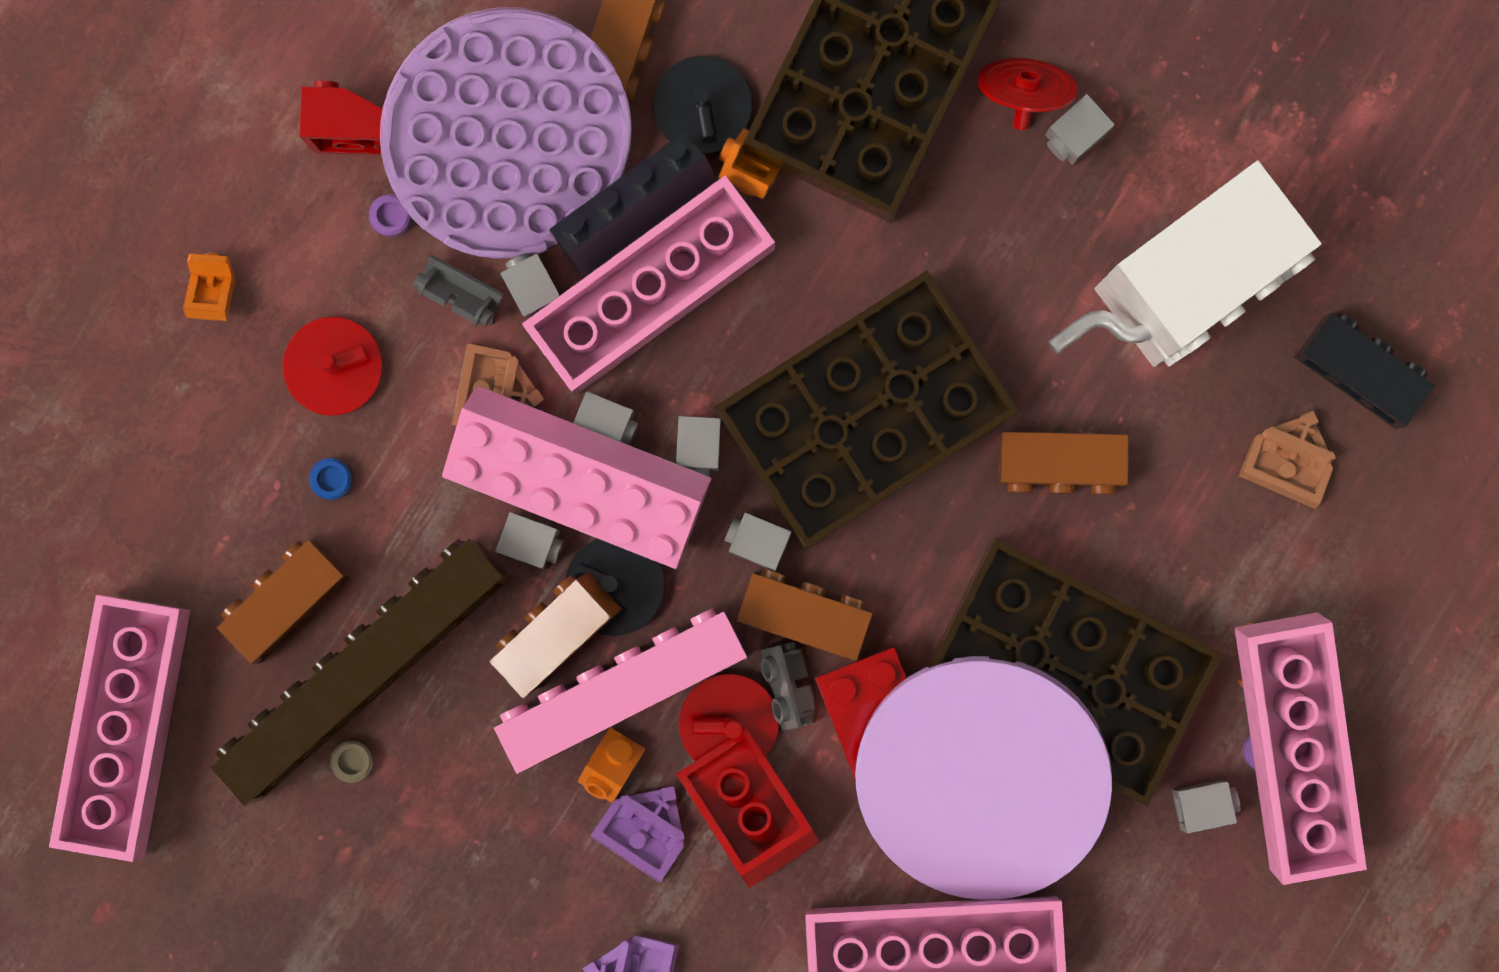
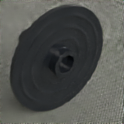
(704, 101)
(628, 578)

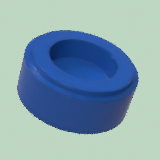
(330, 479)

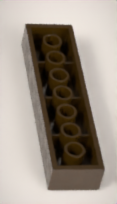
(360, 672)

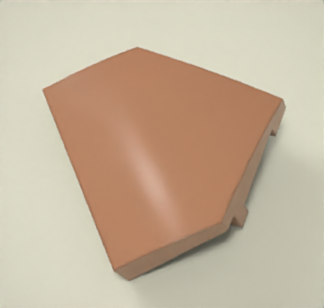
(496, 372)
(1291, 460)

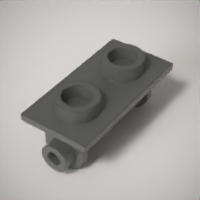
(467, 294)
(790, 705)

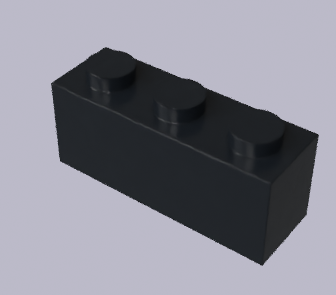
(1365, 370)

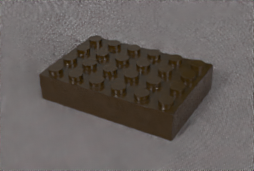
(867, 94)
(866, 410)
(1120, 663)

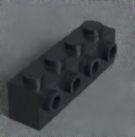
(633, 205)

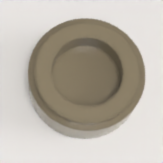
(352, 761)

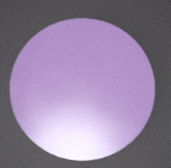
(503, 130)
(983, 778)

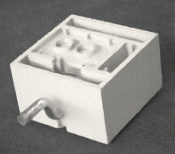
(1201, 270)

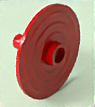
(1027, 87)
(332, 366)
(721, 710)

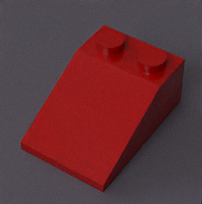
(338, 120)
(855, 693)
(747, 808)

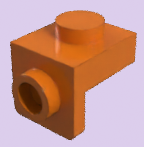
(744, 170)
(209, 287)
(610, 765)

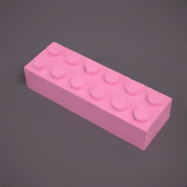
(650, 285)
(575, 476)
(620, 692)
(119, 728)
(1301, 748)
(939, 937)

